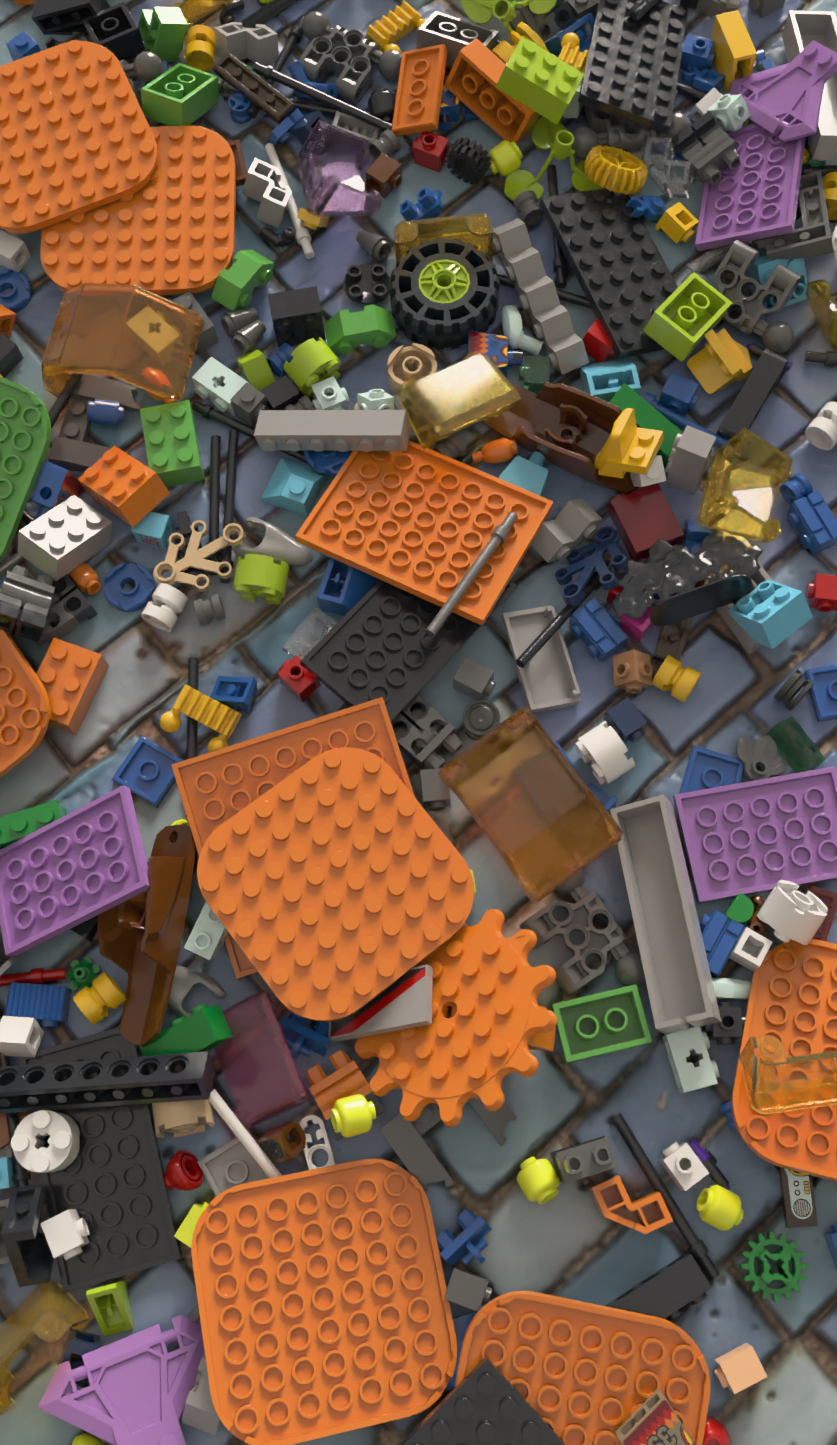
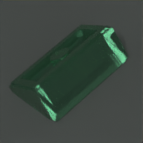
(795, 745)

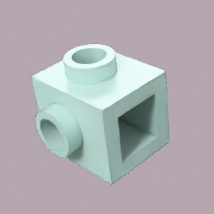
(730, 112)
(329, 395)
(375, 400)

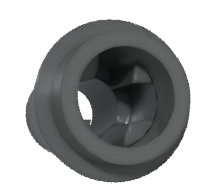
(376, 245)
(238, 319)
(247, 337)

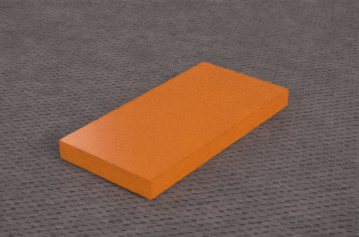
(419, 90)

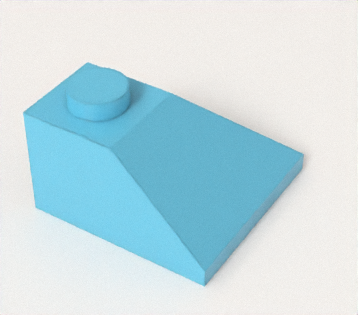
(293, 487)

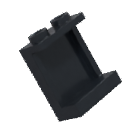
(24, 1244)

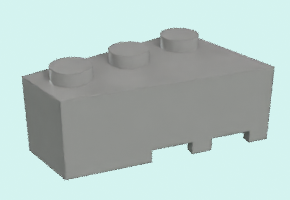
(689, 459)

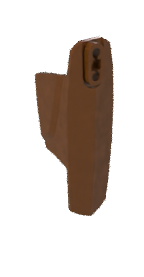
(565, 428)
(148, 931)

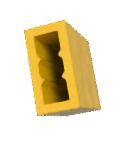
(733, 47)

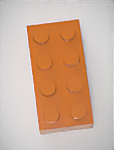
(474, 83)

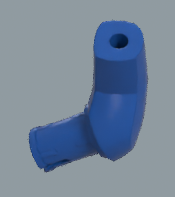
(297, 73)

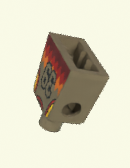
(654, 1425)

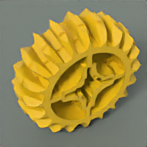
(615, 169)

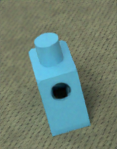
(527, 473)

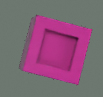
(638, 627)

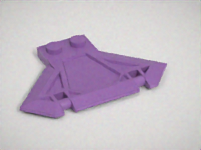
(789, 94)
(133, 1386)

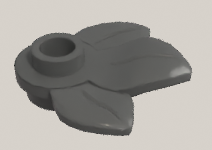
(760, 755)

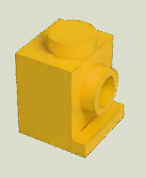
(678, 223)

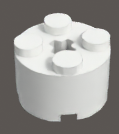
(605, 752)
(793, 913)
(29, 1141)

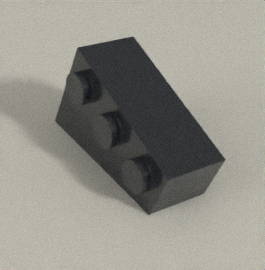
(65, 16)

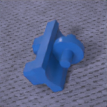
(427, 207)
(303, 1039)
(468, 1243)

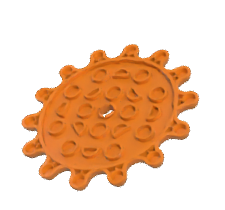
(484, 1038)

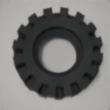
(468, 160)

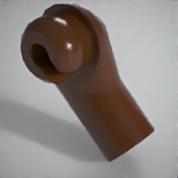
(754, 922)

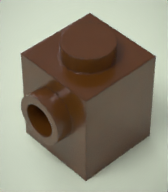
(384, 175)

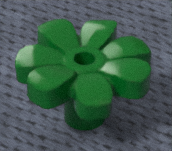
(83, 973)

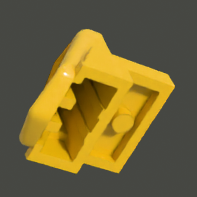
(720, 362)
(628, 447)

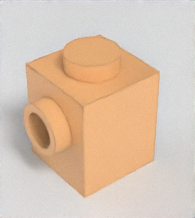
(739, 1369)

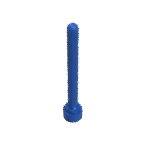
(680, 420)

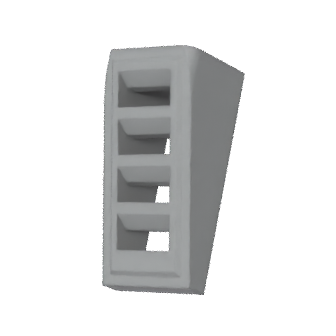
(347, 122)

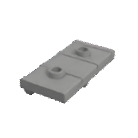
(549, 675)

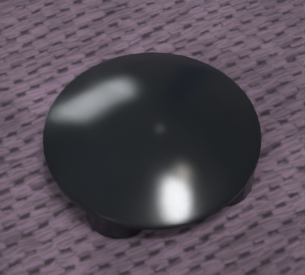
(367, 283)

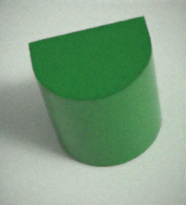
(740, 909)

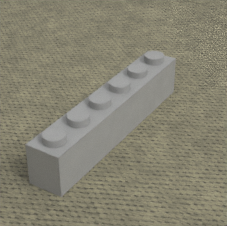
(333, 430)

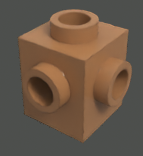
(632, 671)

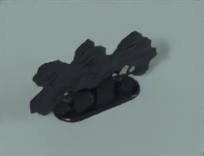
(677, 571)

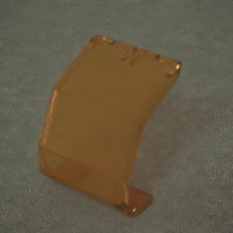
(124, 336)
(531, 804)

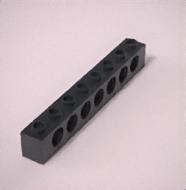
(106, 1082)

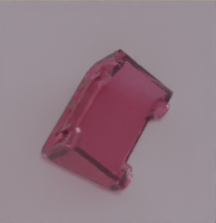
(259, 1063)

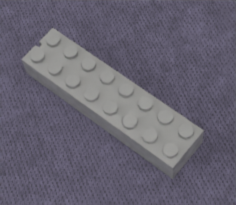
(798, 32)
(665, 916)

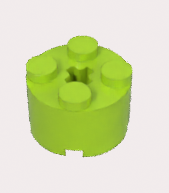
(311, 364)
(260, 578)

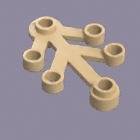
(196, 557)

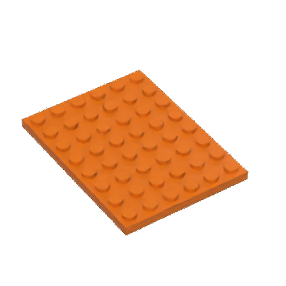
(423, 524)

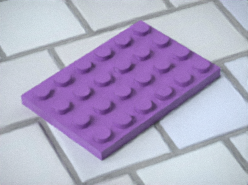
(755, 197)
(760, 833)
(71, 871)

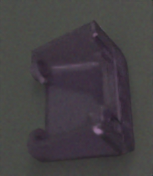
(332, 173)

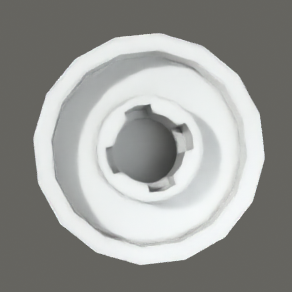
(823, 428)
(163, 610)

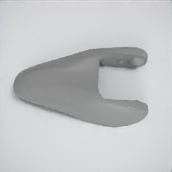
(276, 545)
(183, 982)

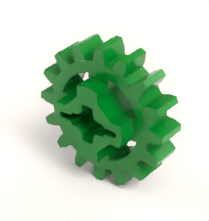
(782, 1256)

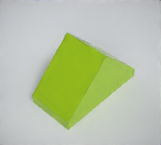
(255, 369)
(111, 1307)

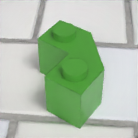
(236, 285)
(348, 330)

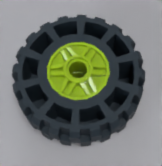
(444, 292)

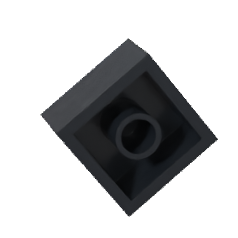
(115, 31)
(296, 316)

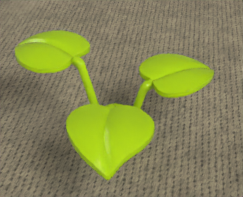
(482, 10)
(556, 138)

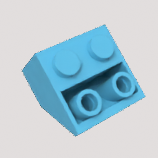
(764, 268)
(607, 377)
(771, 613)

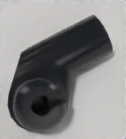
(226, 14)
(278, 240)

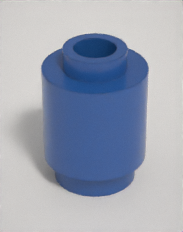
(104, 412)

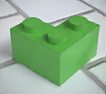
(163, 31)

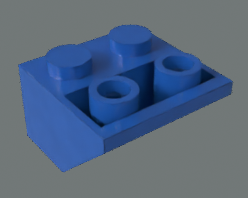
(343, 587)

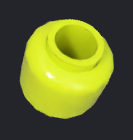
(505, 158)
(352, 1115)
(538, 1180)
(719, 1207)

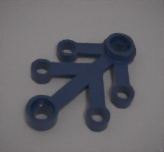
(605, 540)

